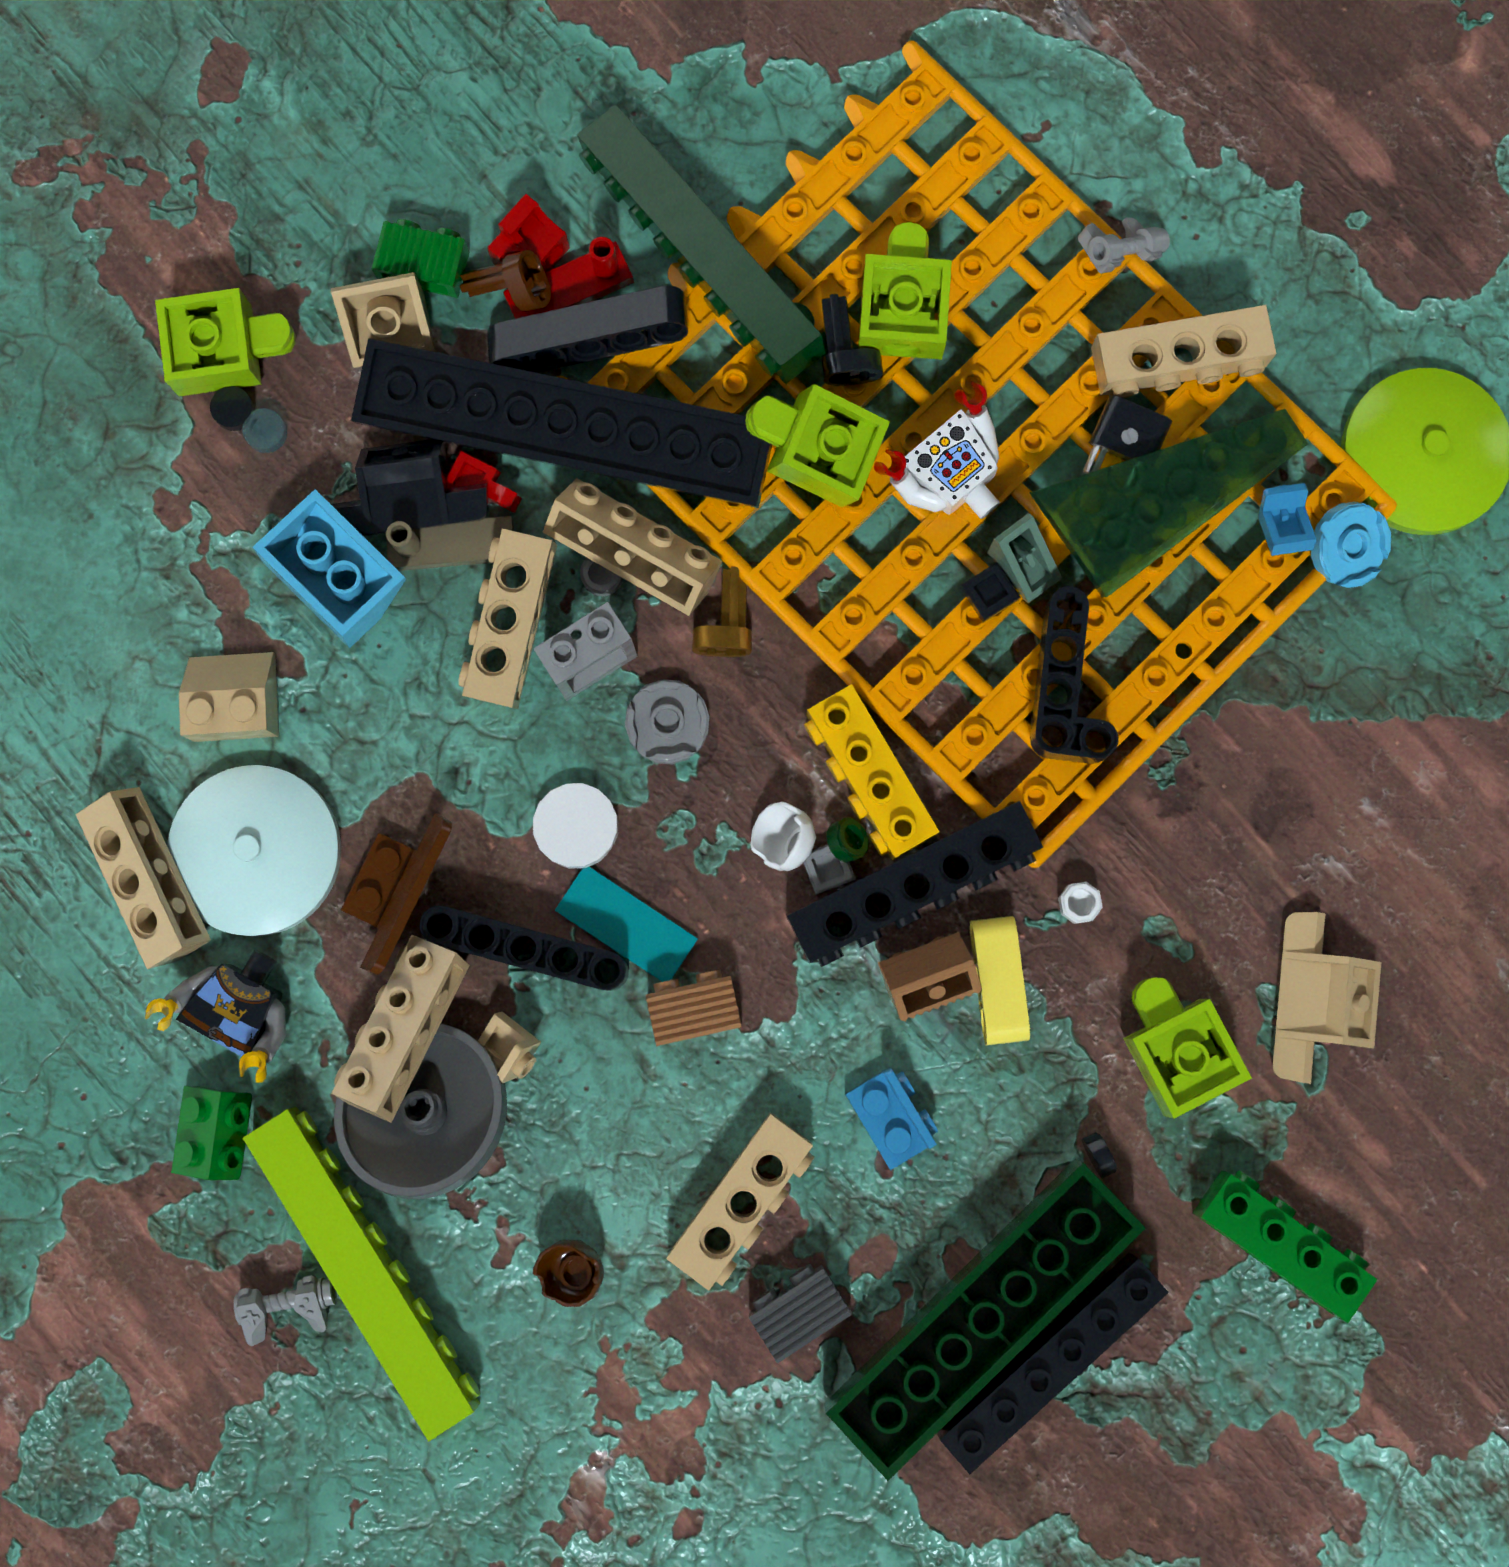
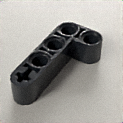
(1067, 675)

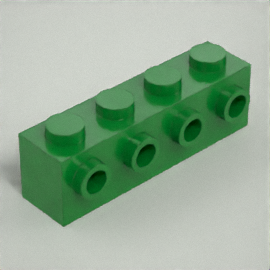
(1284, 1245)

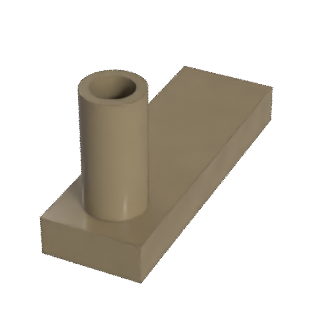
(443, 545)

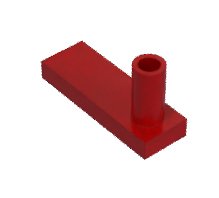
(583, 278)

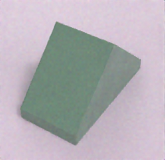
(1025, 558)

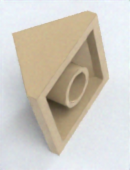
(385, 311)

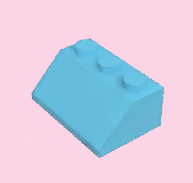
(330, 567)

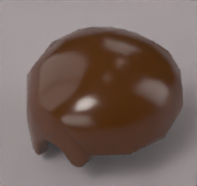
(569, 1272)

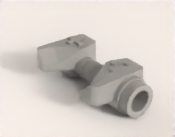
(1109, 251)
(308, 1300)

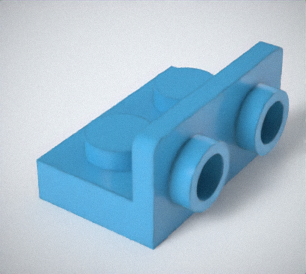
(892, 1118)

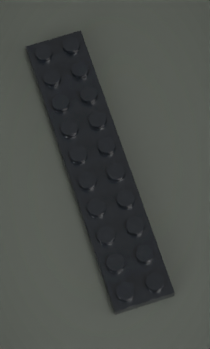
(561, 422)

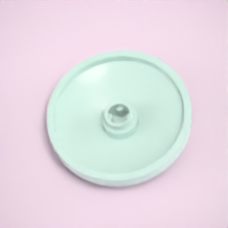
(256, 849)

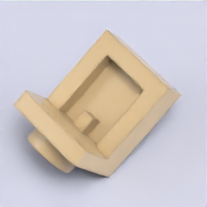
(509, 1046)

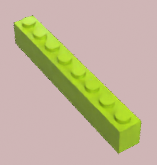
(363, 1272)

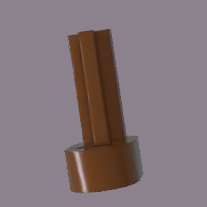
(519, 273)

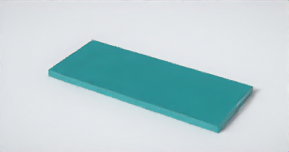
(626, 924)

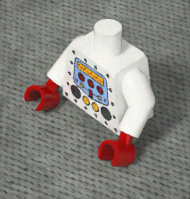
(950, 462)

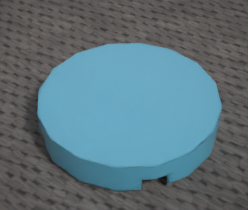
(1342, 553)

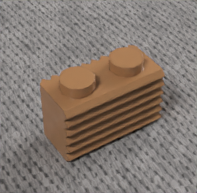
(930, 976)
(693, 1009)

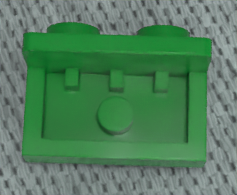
(211, 1133)

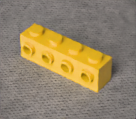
(871, 772)

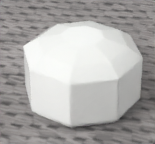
(1080, 902)

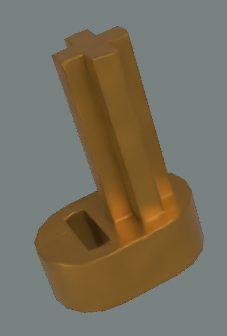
(732, 637)

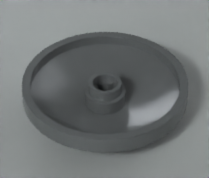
(441, 1128)

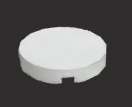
(575, 825)

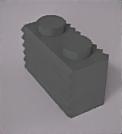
(798, 1312)

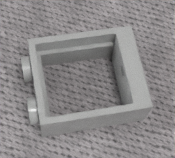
(584, 661)

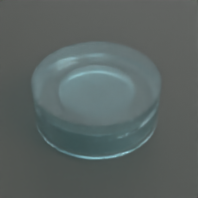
(265, 430)

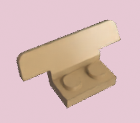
(1320, 998)

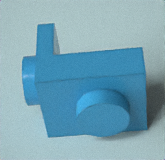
(1286, 519)

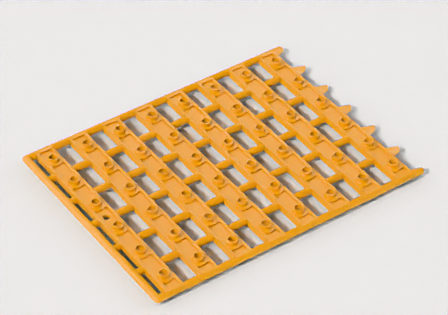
(1060, 416)

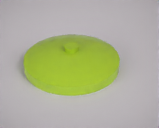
(1431, 447)

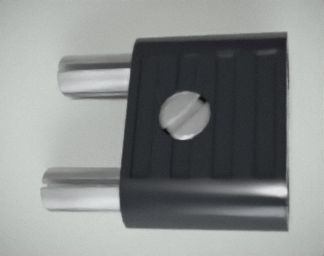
(1126, 432)

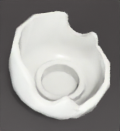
(783, 836)

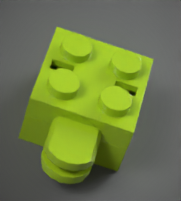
(905, 295)
(217, 341)
(819, 442)
(1178, 1050)

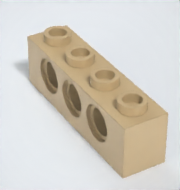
(1244, 329)
(537, 558)
(142, 877)
(692, 1252)

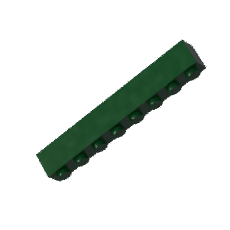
(701, 245)

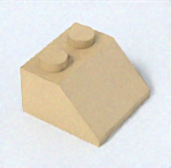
(229, 697)

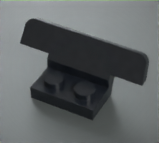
(409, 486)

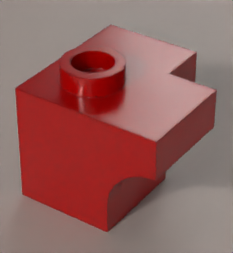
(529, 229)

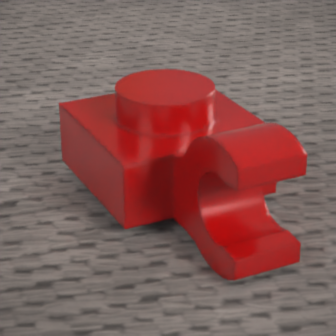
(472, 471)

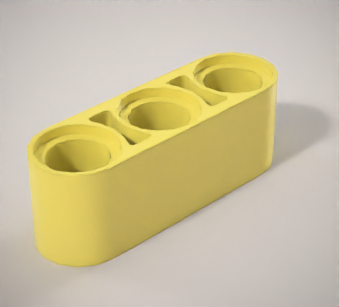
(1002, 981)

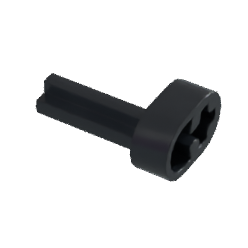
(842, 363)

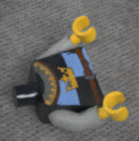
(231, 1009)

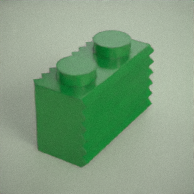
(434, 256)

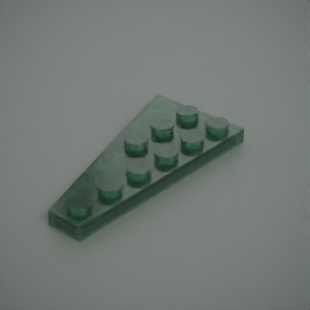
(1146, 505)

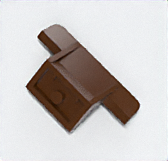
(391, 887)

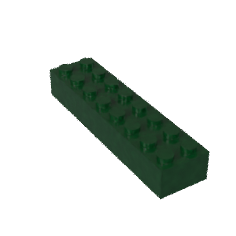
(982, 1318)

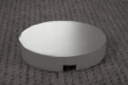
(667, 722)

